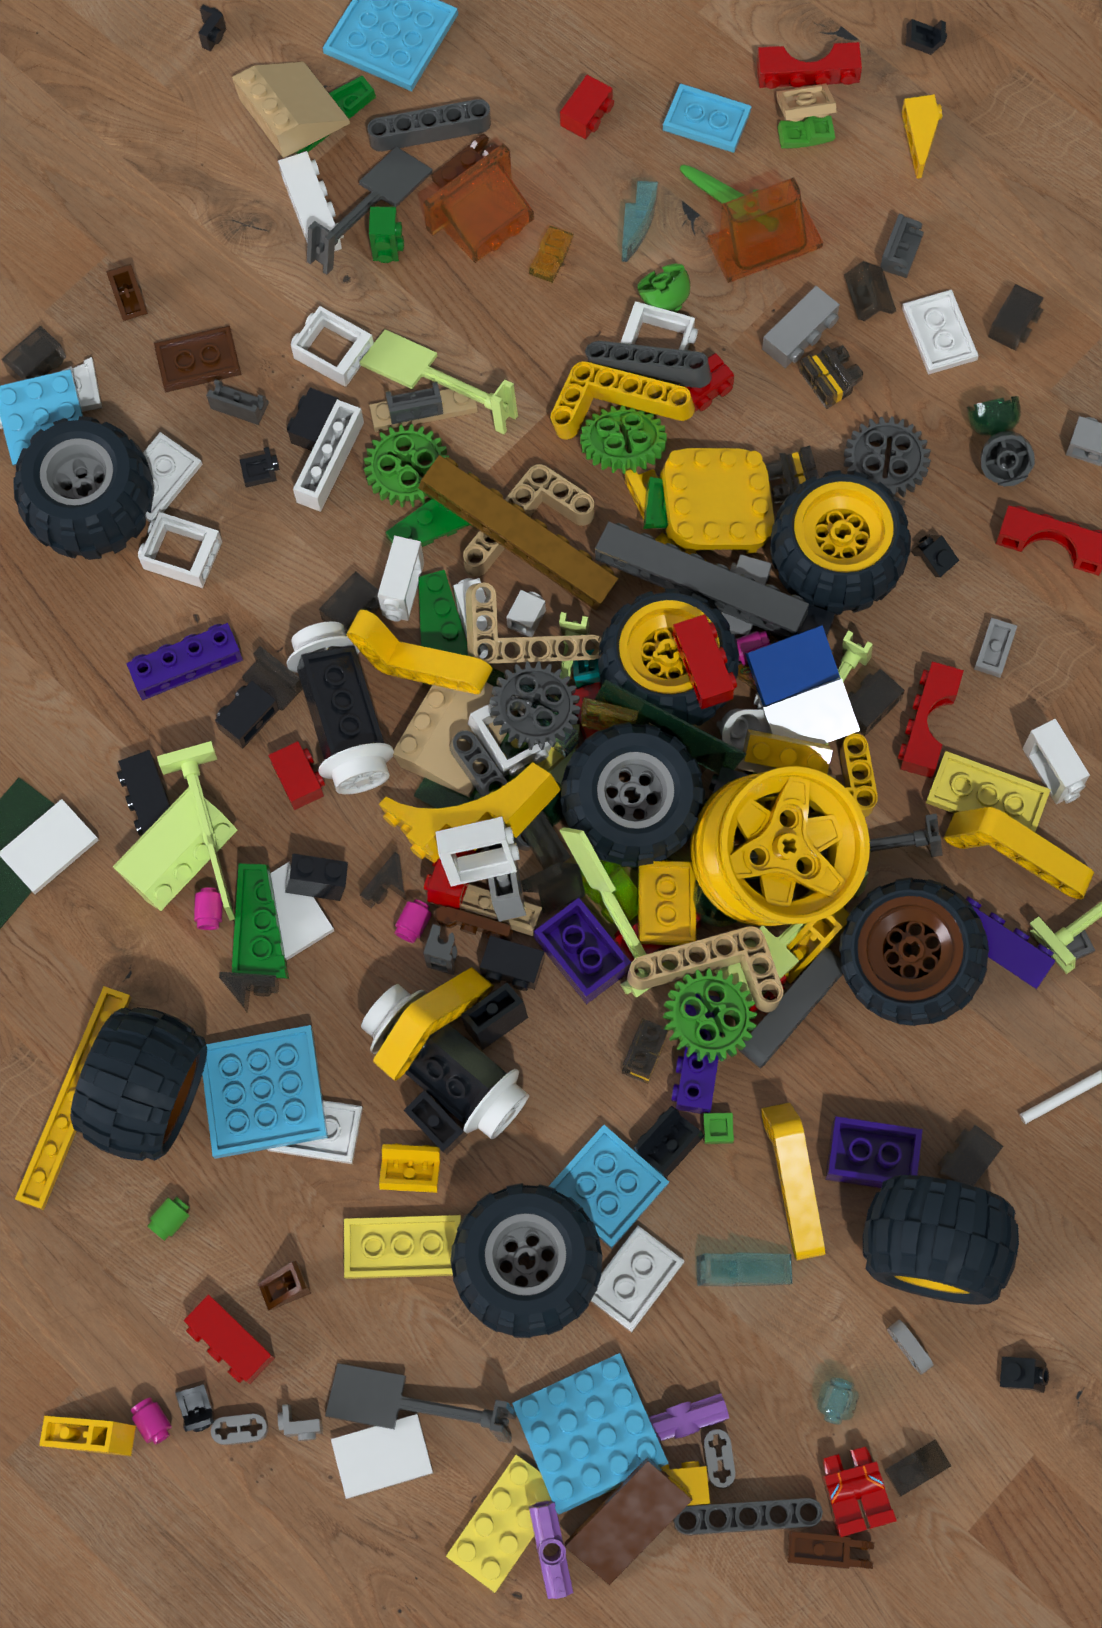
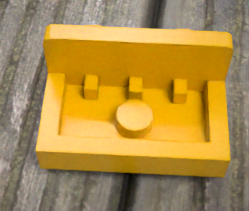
(410, 1168)

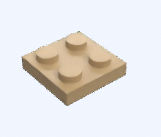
(806, 102)

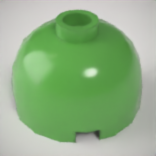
(667, 289)

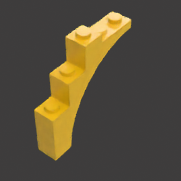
(515, 802)

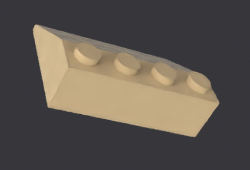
(289, 104)
(428, 737)

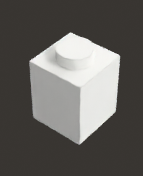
(526, 613)

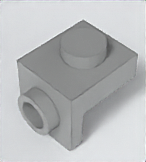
(305, 1430)

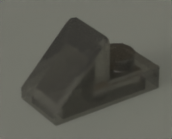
(388, 876)
(241, 984)
(917, 1468)

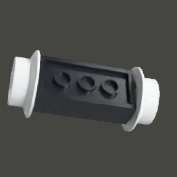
(340, 708)
(452, 1069)

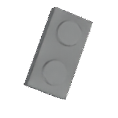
(995, 647)

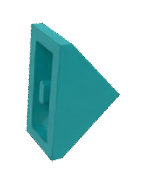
(586, 671)

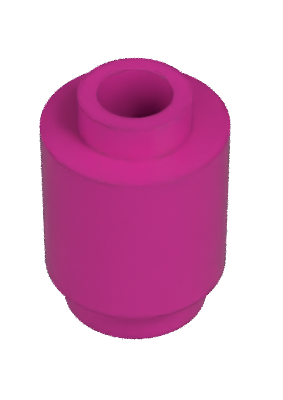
(751, 642)
(208, 909)
(412, 921)
(151, 1421)

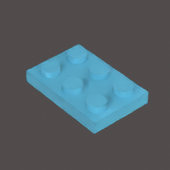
(707, 118)

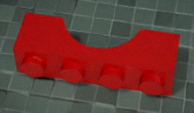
(780, 69)
(1025, 527)
(923, 750)

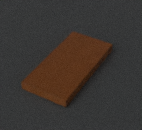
(628, 1521)

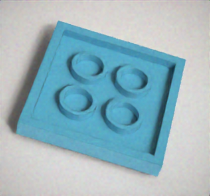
(34, 406)
(610, 1184)

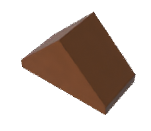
(126, 292)
(284, 1286)

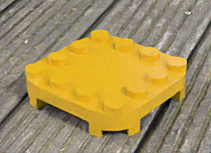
(717, 499)

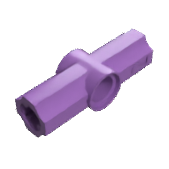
(689, 1417)
(555, 1567)

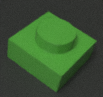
(718, 1128)

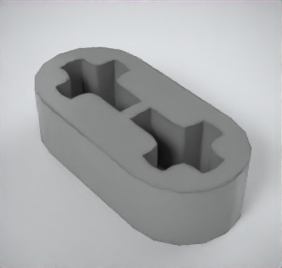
(910, 1347)
(239, 1437)
(727, 1458)

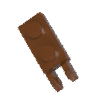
(463, 161)
(472, 923)
(826, 1550)

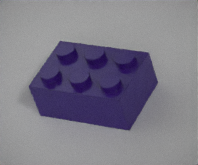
(582, 950)
(871, 1152)

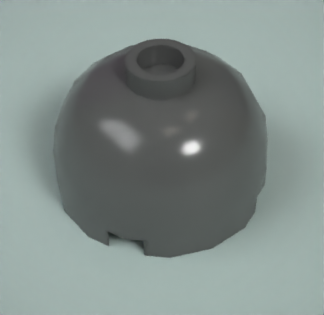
(1007, 458)

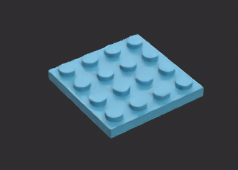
(391, 37)
(263, 1092)
(588, 1432)

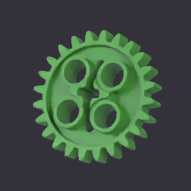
(606, 444)
(391, 482)
(688, 1027)

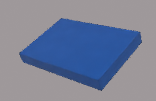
(792, 665)

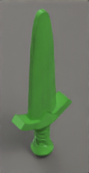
(710, 185)

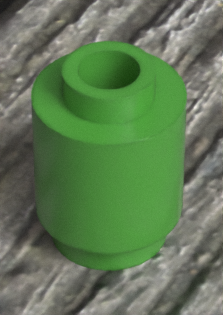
(168, 1218)

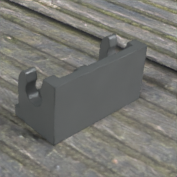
(902, 246)
(237, 403)
(415, 404)
(438, 954)

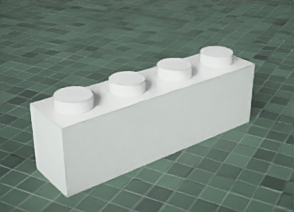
(307, 193)
(328, 455)

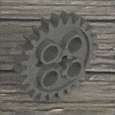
(911, 461)
(543, 684)

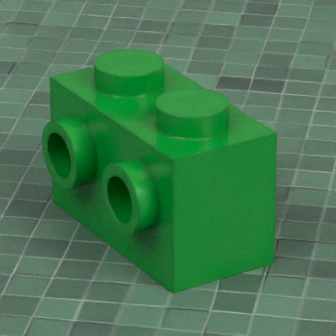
(385, 234)

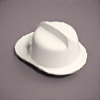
(737, 721)

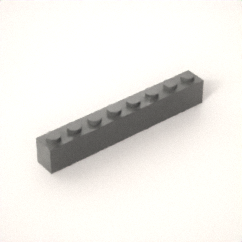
(691, 574)

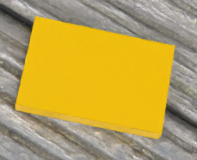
(666, 903)

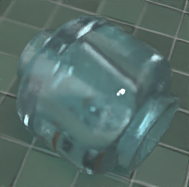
(837, 1400)

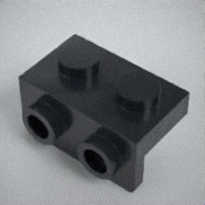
(668, 1141)

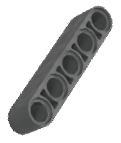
(440, 119)
(658, 363)
(480, 781)
(793, 1007)
(761, 1510)

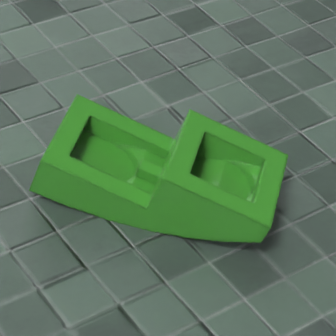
(806, 133)

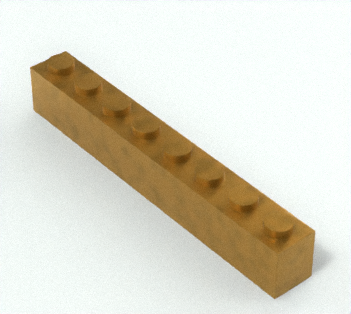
(518, 532)

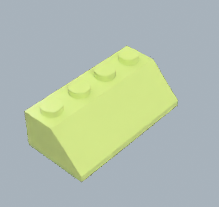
(172, 851)

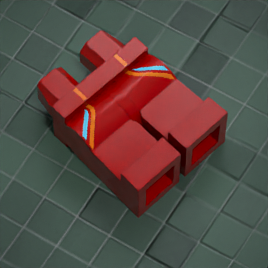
(855, 1484)

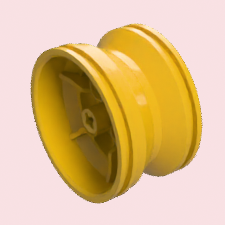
(779, 847)

